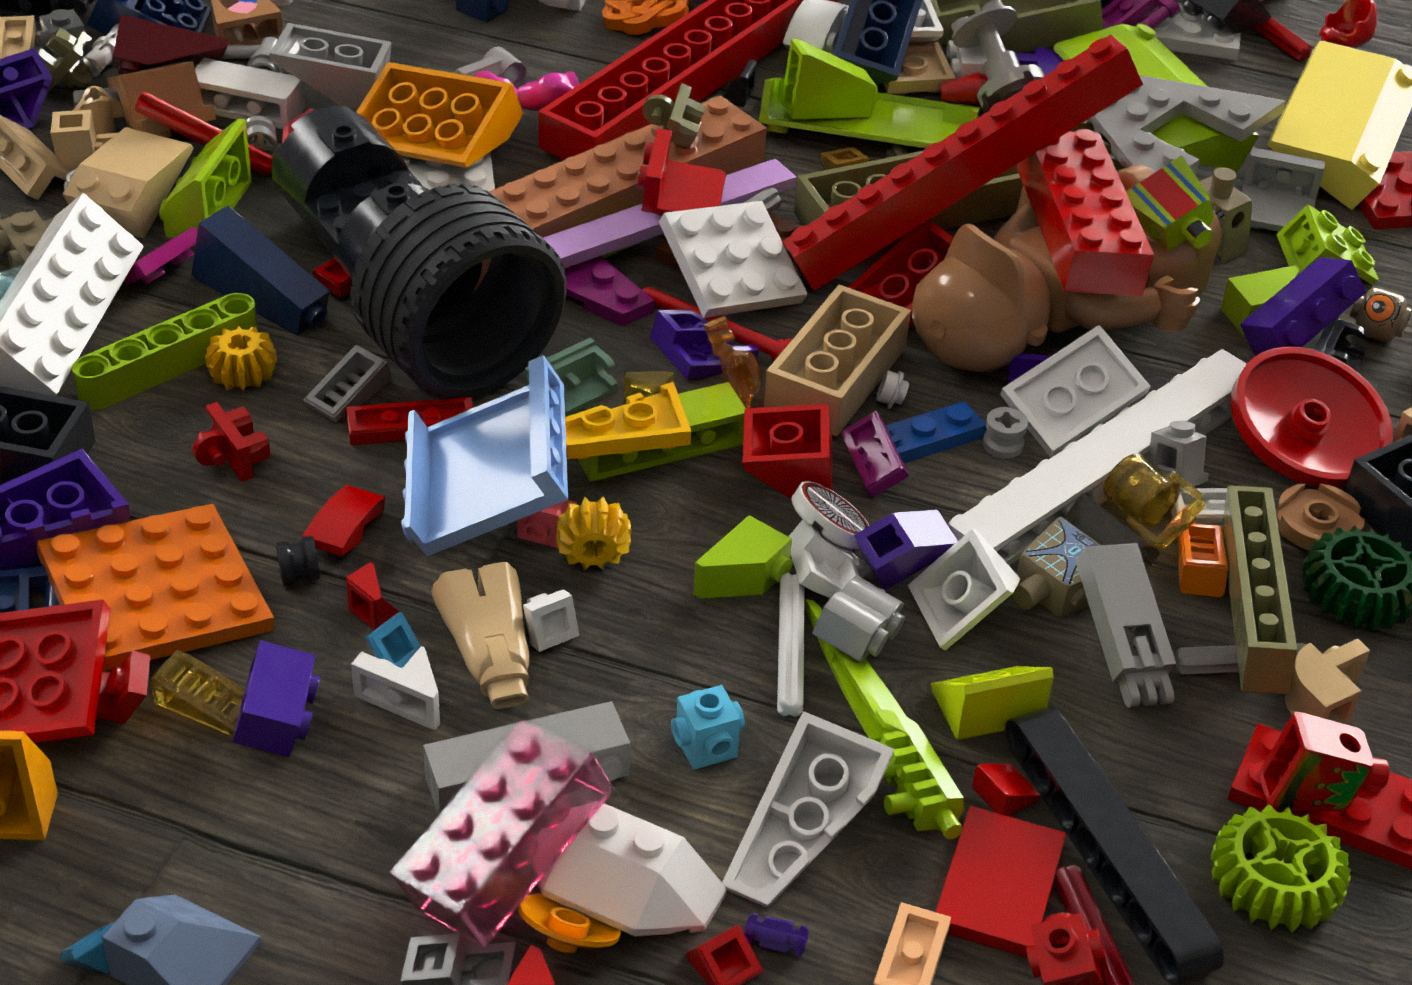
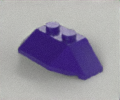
(23, 87)

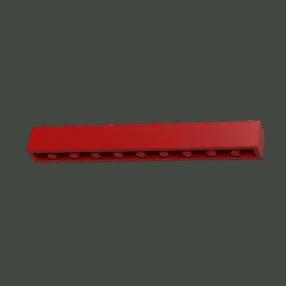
(963, 161)

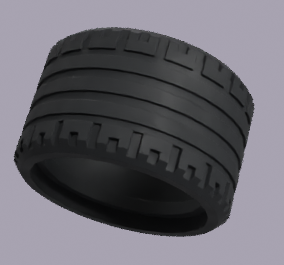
(421, 254)

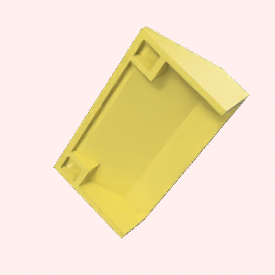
(1346, 114)

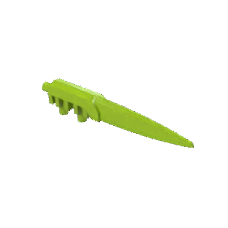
(923, 783)

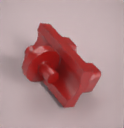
(231, 442)

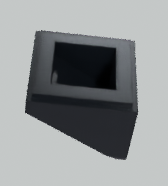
(742, 85)

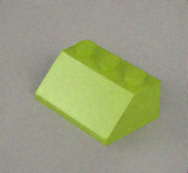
(211, 182)

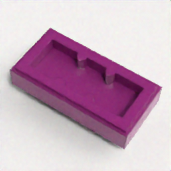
(874, 454)

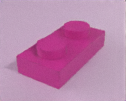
(174, 250)

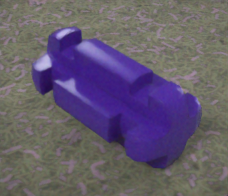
(776, 934)

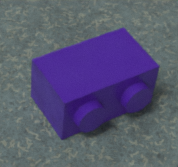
(276, 699)

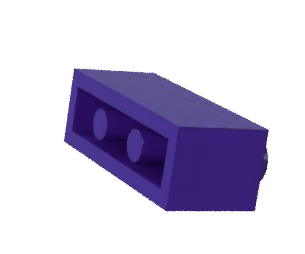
(1304, 306)

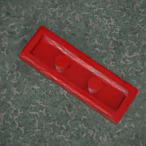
(390, 421)

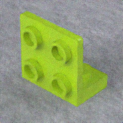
(1320, 235)

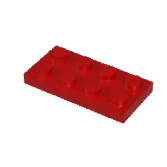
(1374, 823)

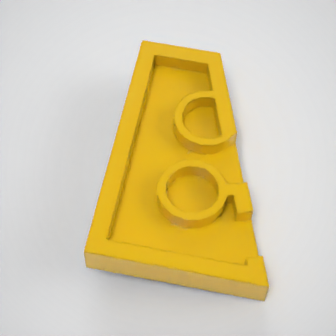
(632, 427)

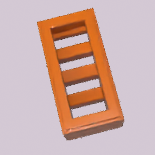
(1202, 561)

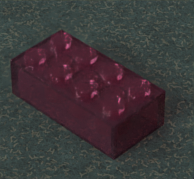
(502, 832)

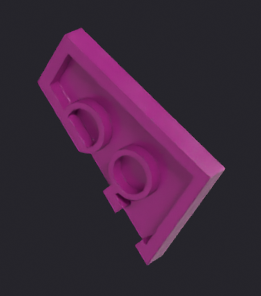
(607, 291)

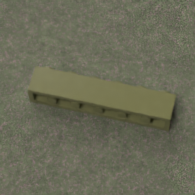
(1258, 591)

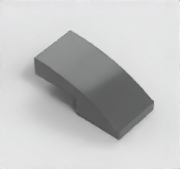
(451, 962)

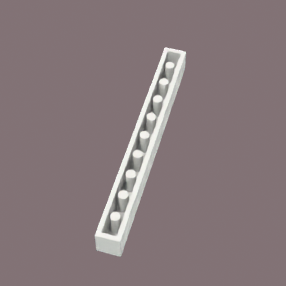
(1034, 501)

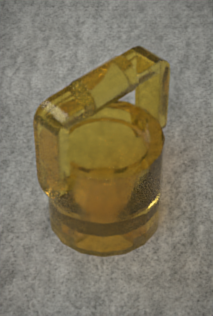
(1149, 496)

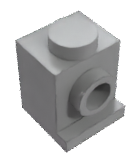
(1179, 450)

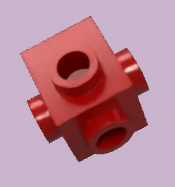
(1066, 951)

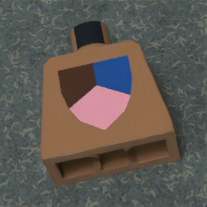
(246, 20)

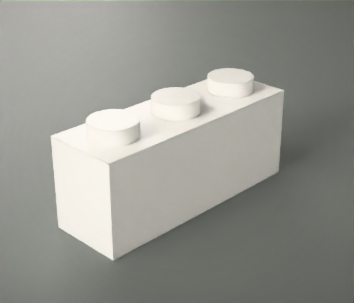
(249, 91)

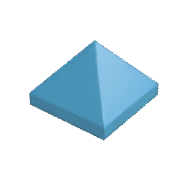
(394, 641)
(88, 952)

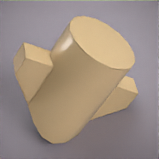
(103, 109)

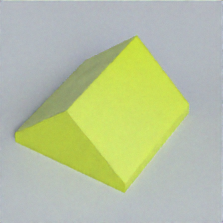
(986, 700)

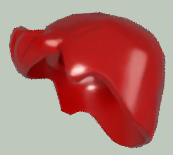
(1351, 24)

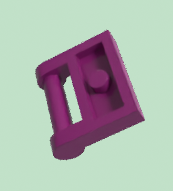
(1132, 11)

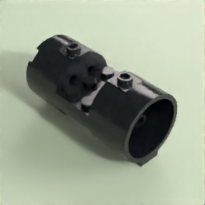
(346, 183)

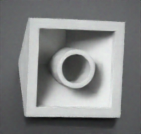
(962, 588)

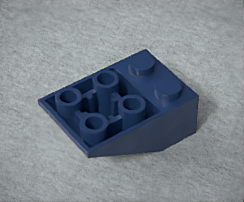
(176, 13)

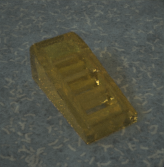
(182, 674)

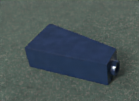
(240, 259)

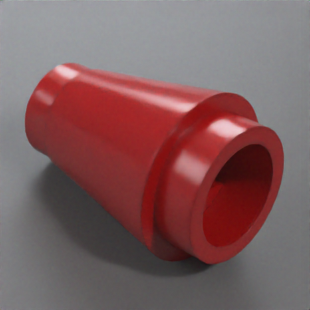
(963, 89)

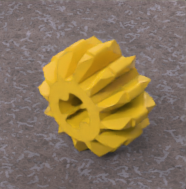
(241, 358)
(593, 533)

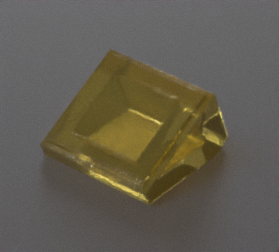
(645, 382)

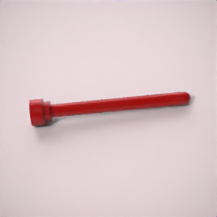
(741, 334)

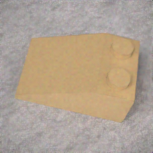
(130, 177)

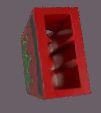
(1319, 766)

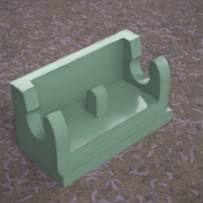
(582, 374)

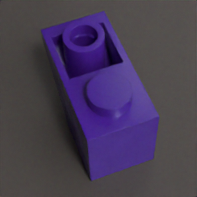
(904, 544)

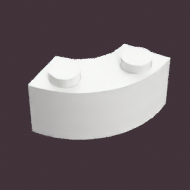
(817, 24)

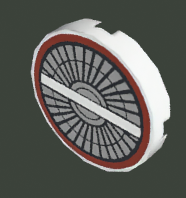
(830, 511)

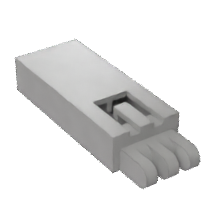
(1122, 599)

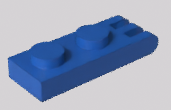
(936, 431)

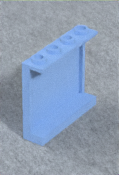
(486, 464)

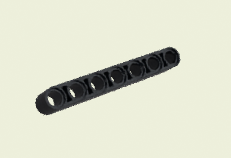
(1114, 846)

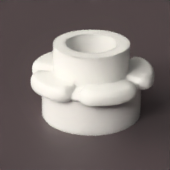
(892, 389)

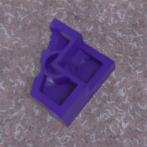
(686, 343)

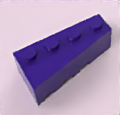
(55, 501)

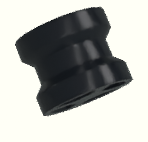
(297, 560)

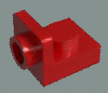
(124, 688)

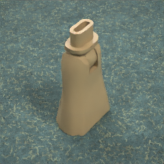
(488, 629)

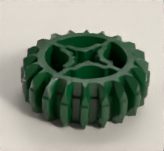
(1360, 577)

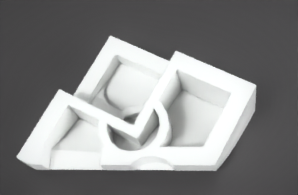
(821, 563)

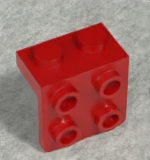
(676, 185)

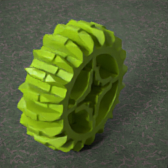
(1276, 881)

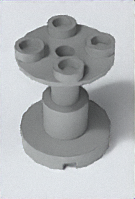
(1002, 66)

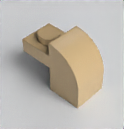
(75, 137)
(1326, 682)

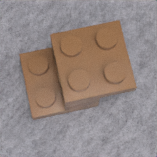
(171, 83)

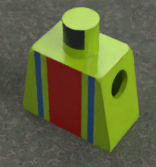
(1173, 206)

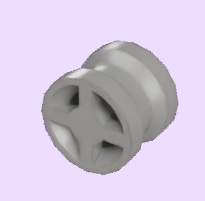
(265, 133)
(1005, 432)

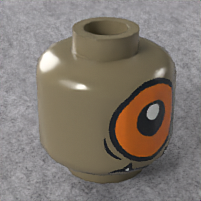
(1382, 314)

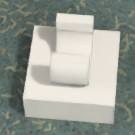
(550, 619)

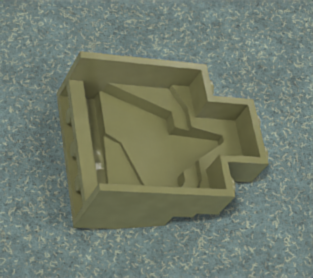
(1037, 23)

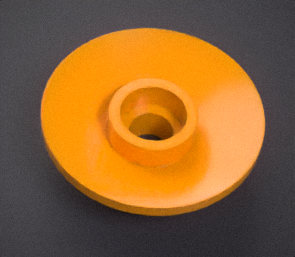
(565, 926)

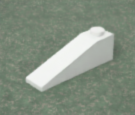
(810, 798)

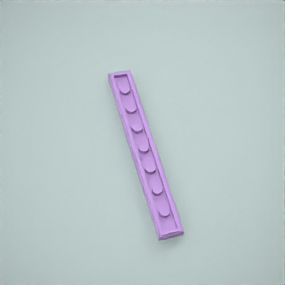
(634, 225)

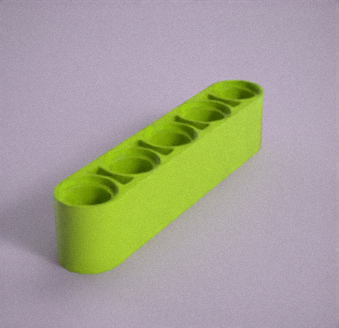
(158, 352)

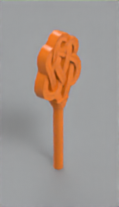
(642, 15)

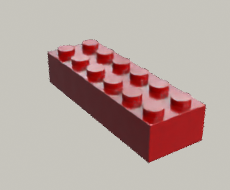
(1086, 216)

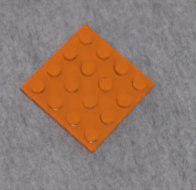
(166, 579)

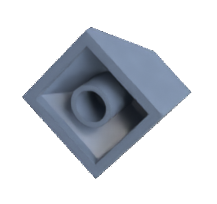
(175, 944)

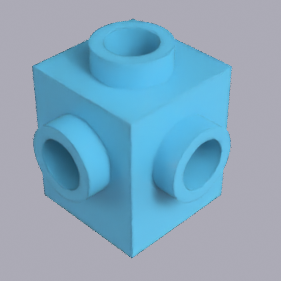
(708, 726)

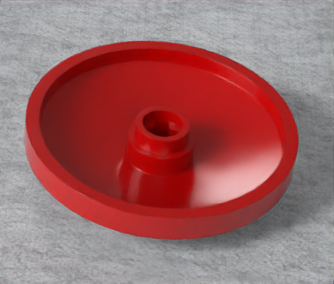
(1308, 415)

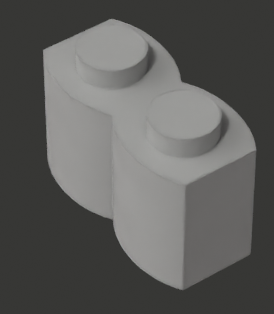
(860, 619)

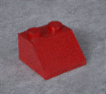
(789, 446)

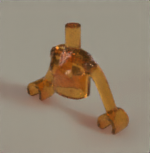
(738, 366)

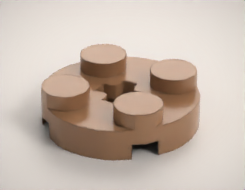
(1300, 508)

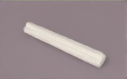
(791, 646)

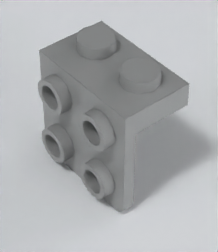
(1280, 187)

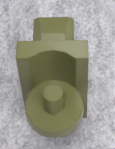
(68, 63)
(679, 117)

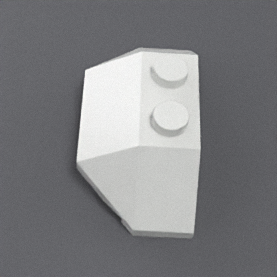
(634, 877)

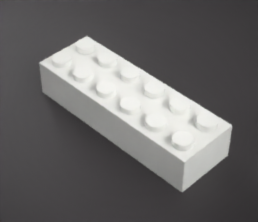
(62, 296)

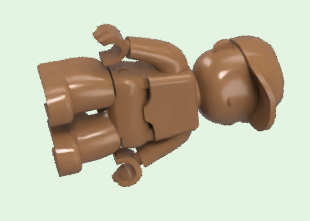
(1006, 294)

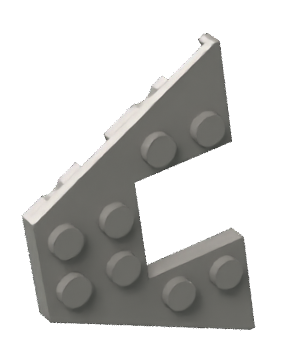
(1134, 117)

